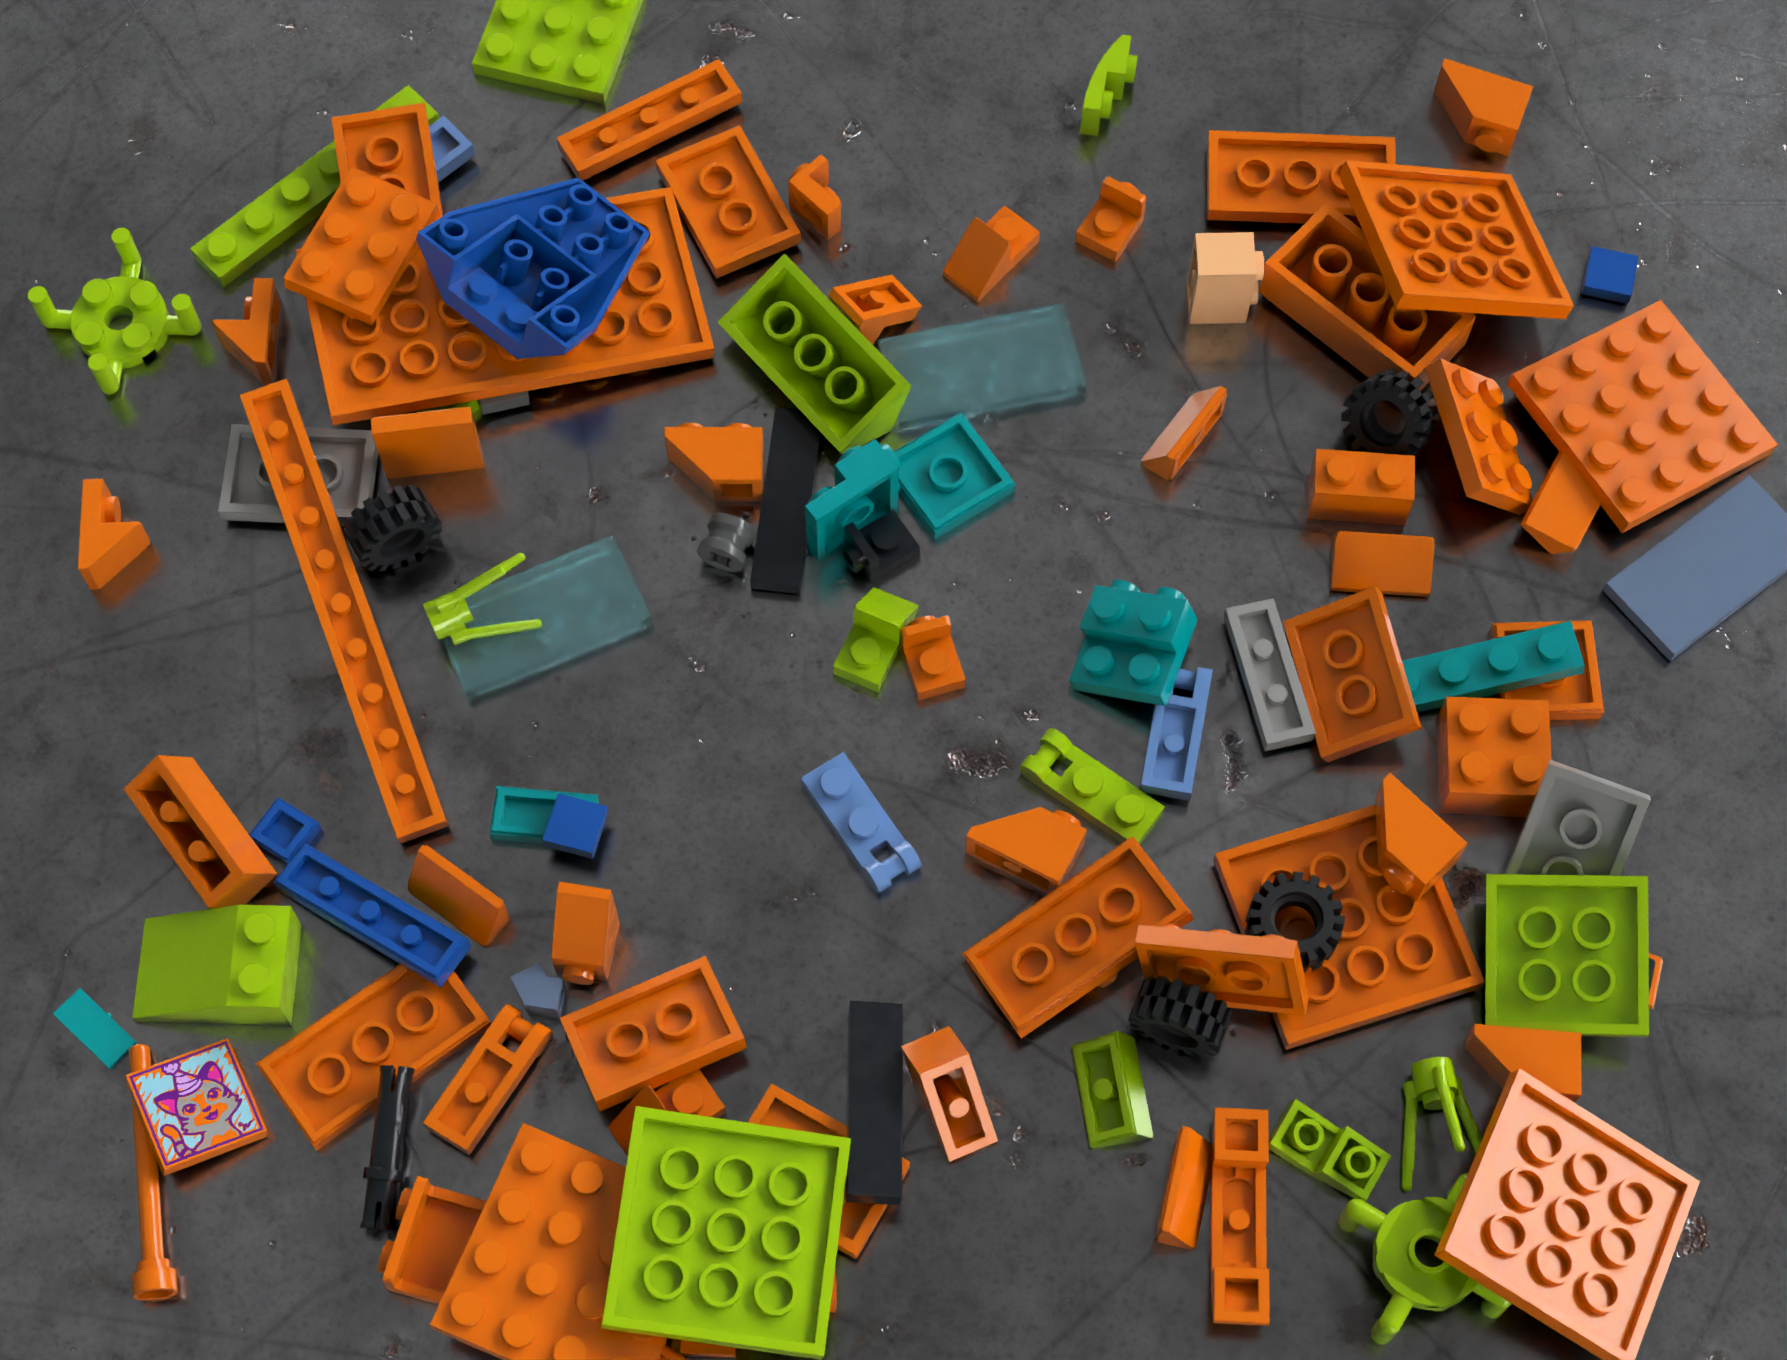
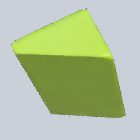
(1112, 1090)

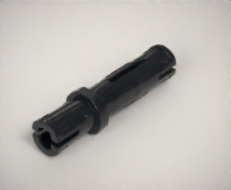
(387, 1149)

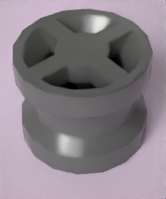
(726, 542)

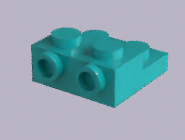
(862, 493)
(1133, 642)

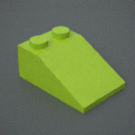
(219, 966)

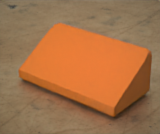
(1185, 432)
(1561, 508)
(1382, 560)
(457, 896)
(1185, 1190)

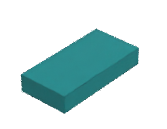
(524, 813)

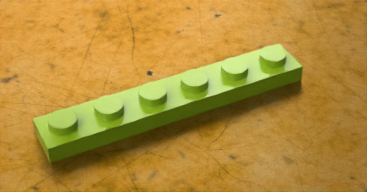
(281, 209)

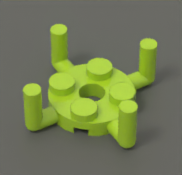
(107, 298)
(1399, 1268)

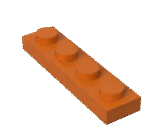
(649, 120)

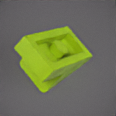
(874, 638)

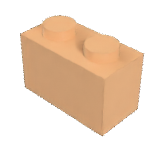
(1223, 277)

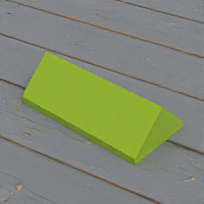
(817, 357)

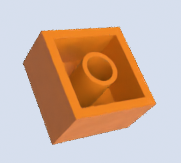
(1491, 755)

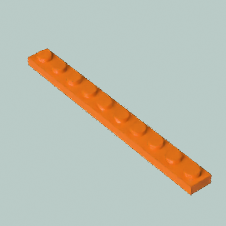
(344, 612)

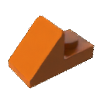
(989, 252)
(875, 304)
(255, 338)
(104, 540)
(685, 1095)

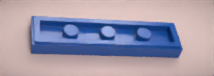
(372, 915)

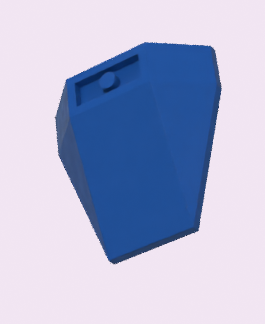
(534, 265)

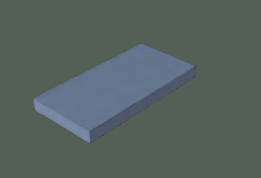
(1704, 569)

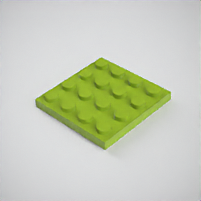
(727, 1233)

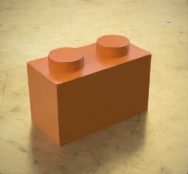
(1361, 487)

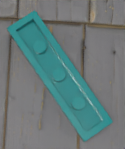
(1495, 665)

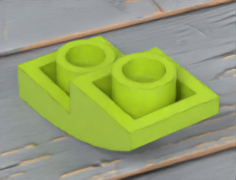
(1107, 84)
(1326, 1151)

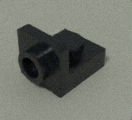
(879, 546)

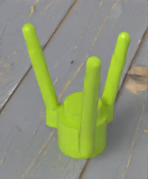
(451, 613)
(1438, 1088)

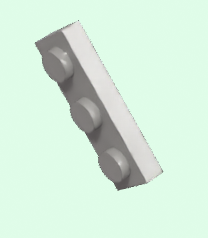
(1269, 674)

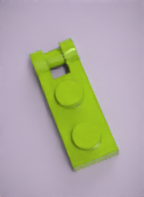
(1092, 789)

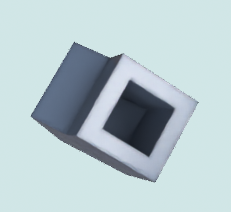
(540, 993)

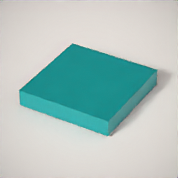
(950, 476)

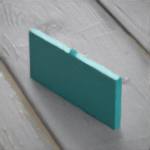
(94, 1028)

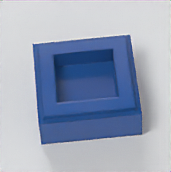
(1609, 275)
(575, 826)
(284, 831)

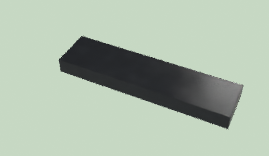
(786, 491)
(874, 1103)

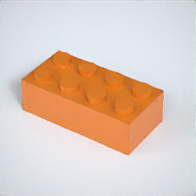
(1338, 294)

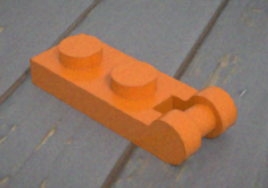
(487, 1080)

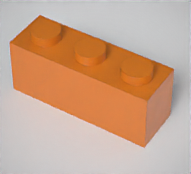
(200, 831)

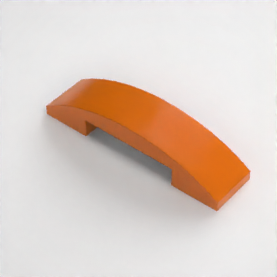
(1239, 1217)

